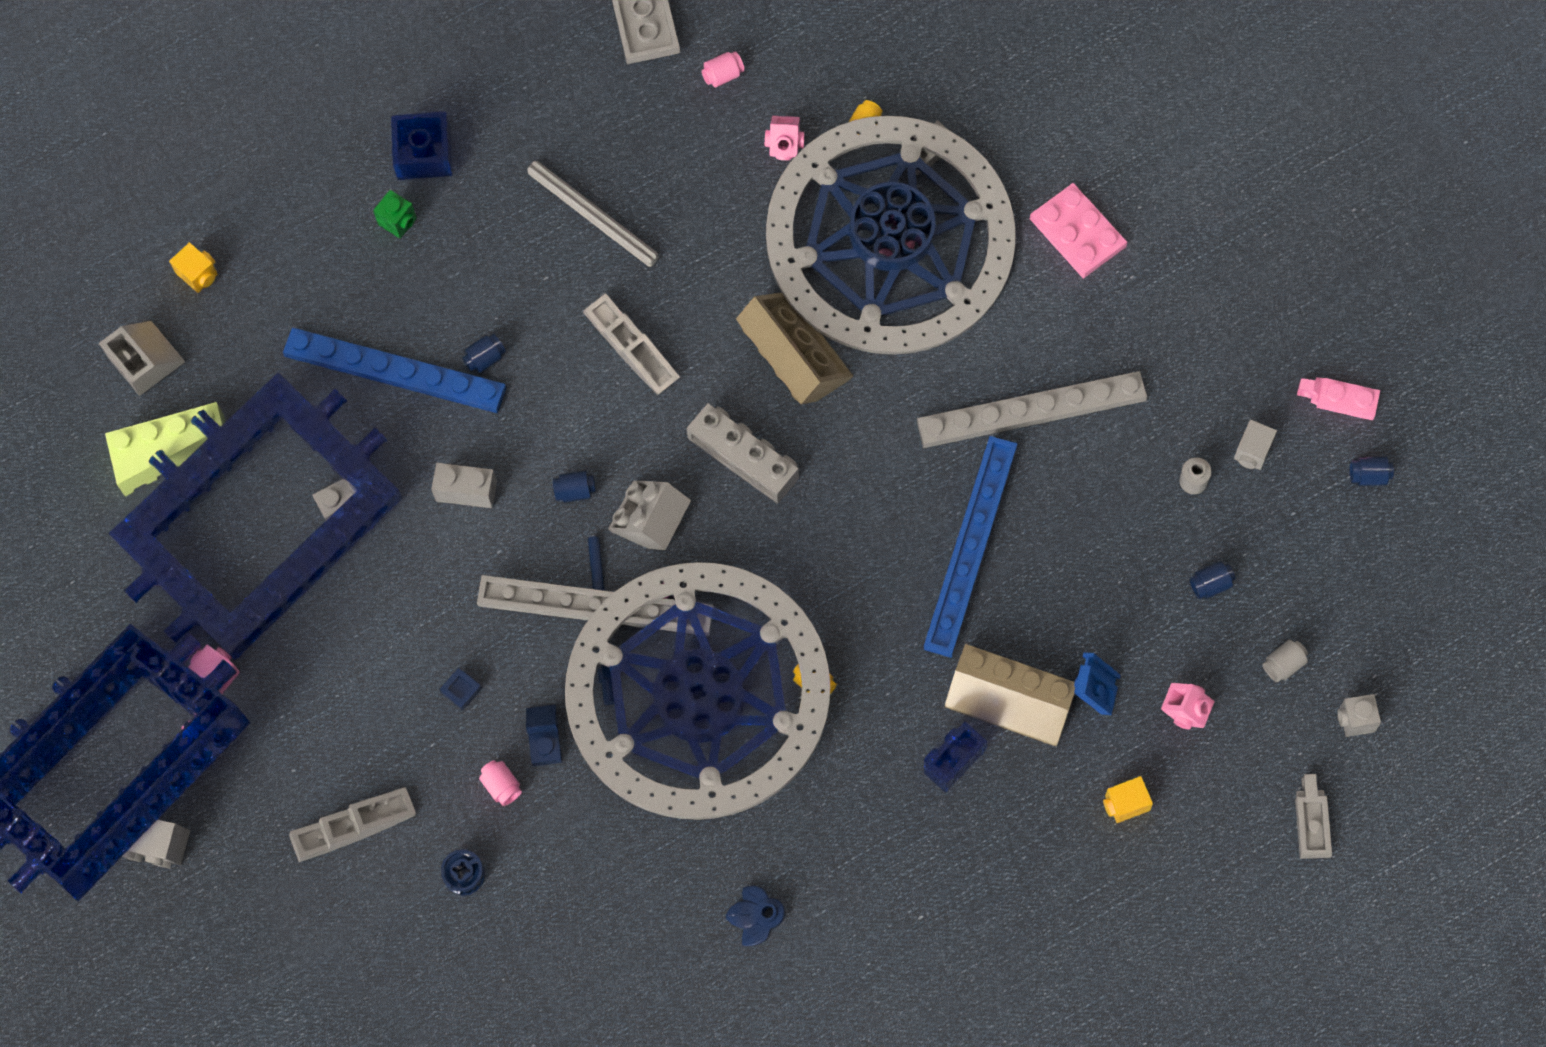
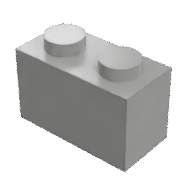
(464, 485)

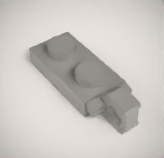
(1312, 820)

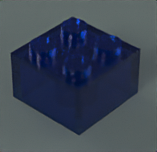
(421, 145)

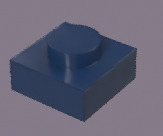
(460, 689)

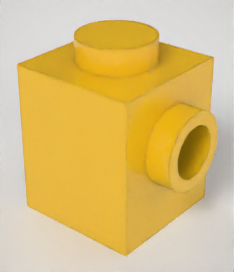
(194, 267)

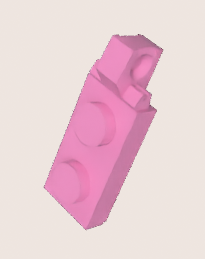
(1340, 397)

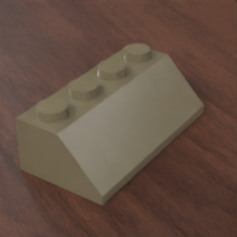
(793, 348)
(1010, 695)

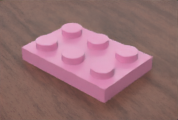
(1078, 230)

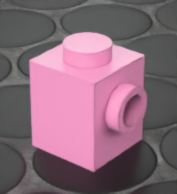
(206, 660)

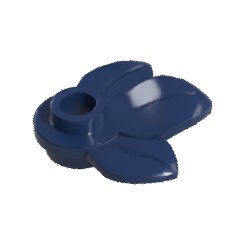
(751, 915)

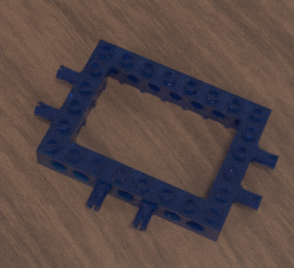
(306, 565)
(150, 793)

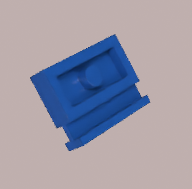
(1097, 684)

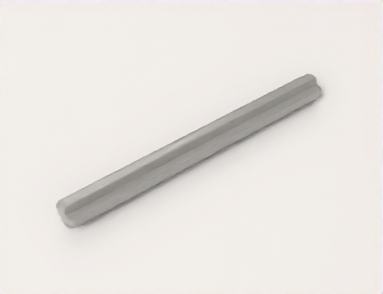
(593, 213)

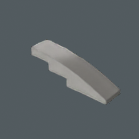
(631, 344)
(353, 824)

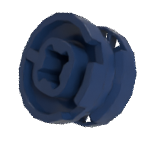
(462, 872)

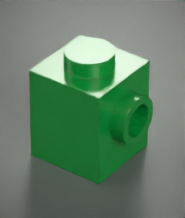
(395, 214)

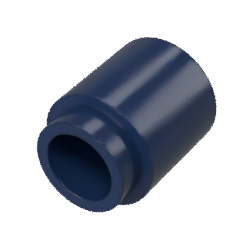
(483, 353)
(1371, 471)
(574, 486)
(1212, 580)

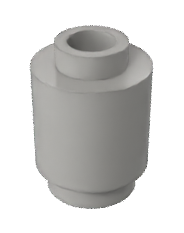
(1195, 475)
(1285, 660)

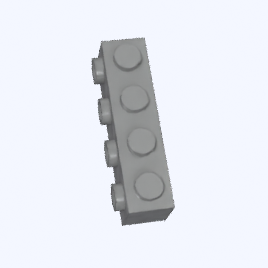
(743, 453)

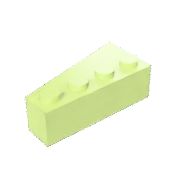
(134, 445)

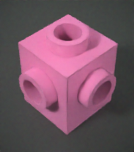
(784, 137)
(1187, 705)

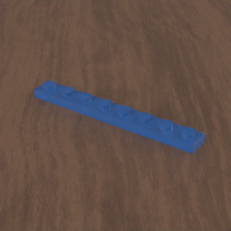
(394, 370)
(970, 547)

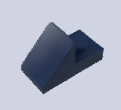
(543, 735)

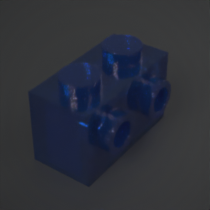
(955, 756)

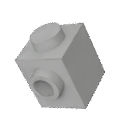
(1359, 715)

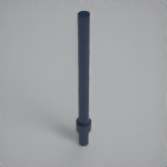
(604, 672)

